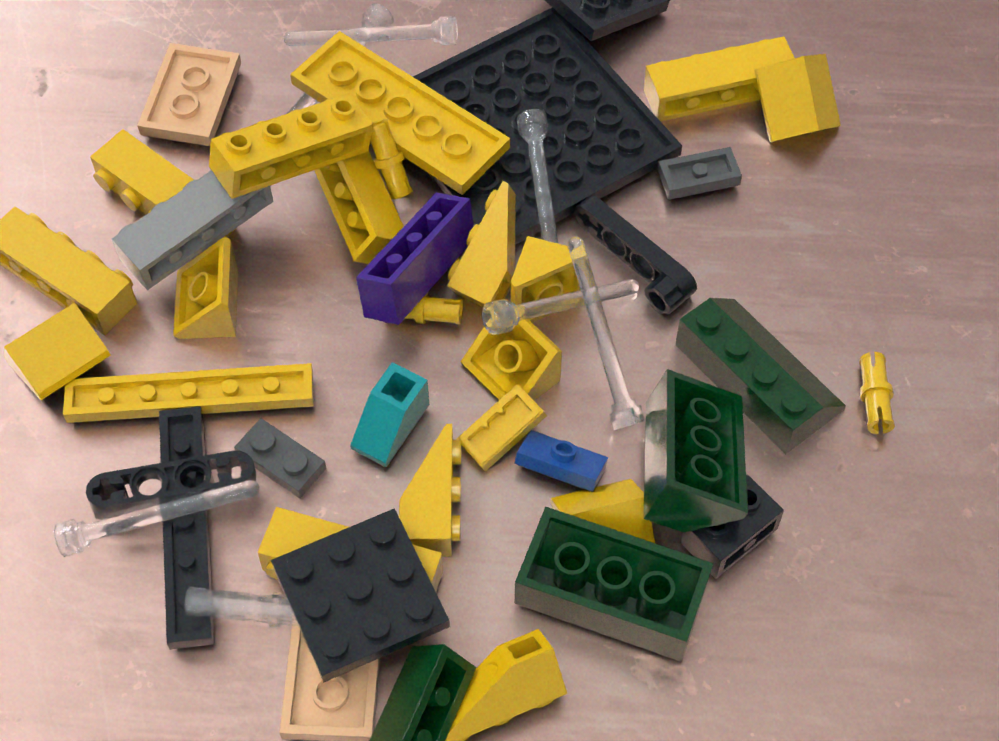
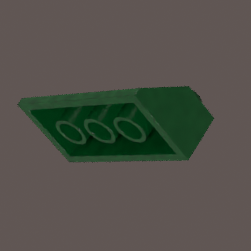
(750, 362)
(694, 455)
(612, 583)

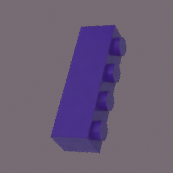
(415, 258)

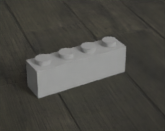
(184, 228)

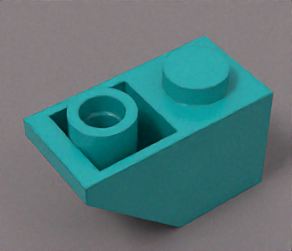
(390, 414)

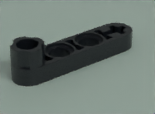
(668, 279)
(112, 484)

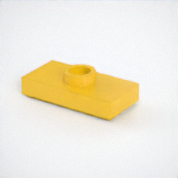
(501, 427)

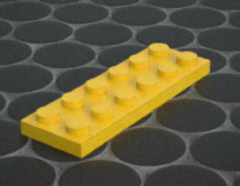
(422, 122)

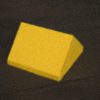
(797, 97)
(542, 272)
(207, 294)
(55, 351)
(515, 358)
(610, 505)

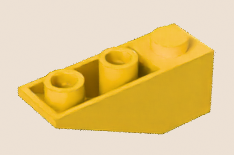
(489, 260)
(429, 497)
(508, 683)

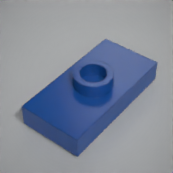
(561, 460)

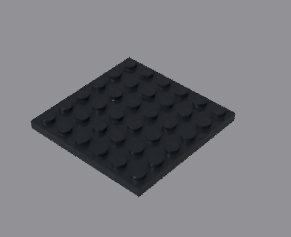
(596, 123)

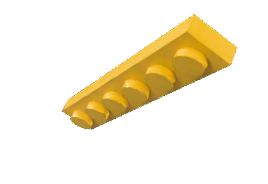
(211, 389)

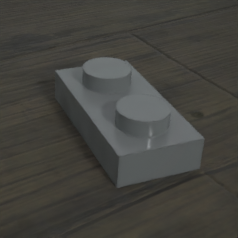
(699, 173)
(281, 458)

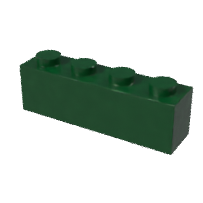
(425, 696)

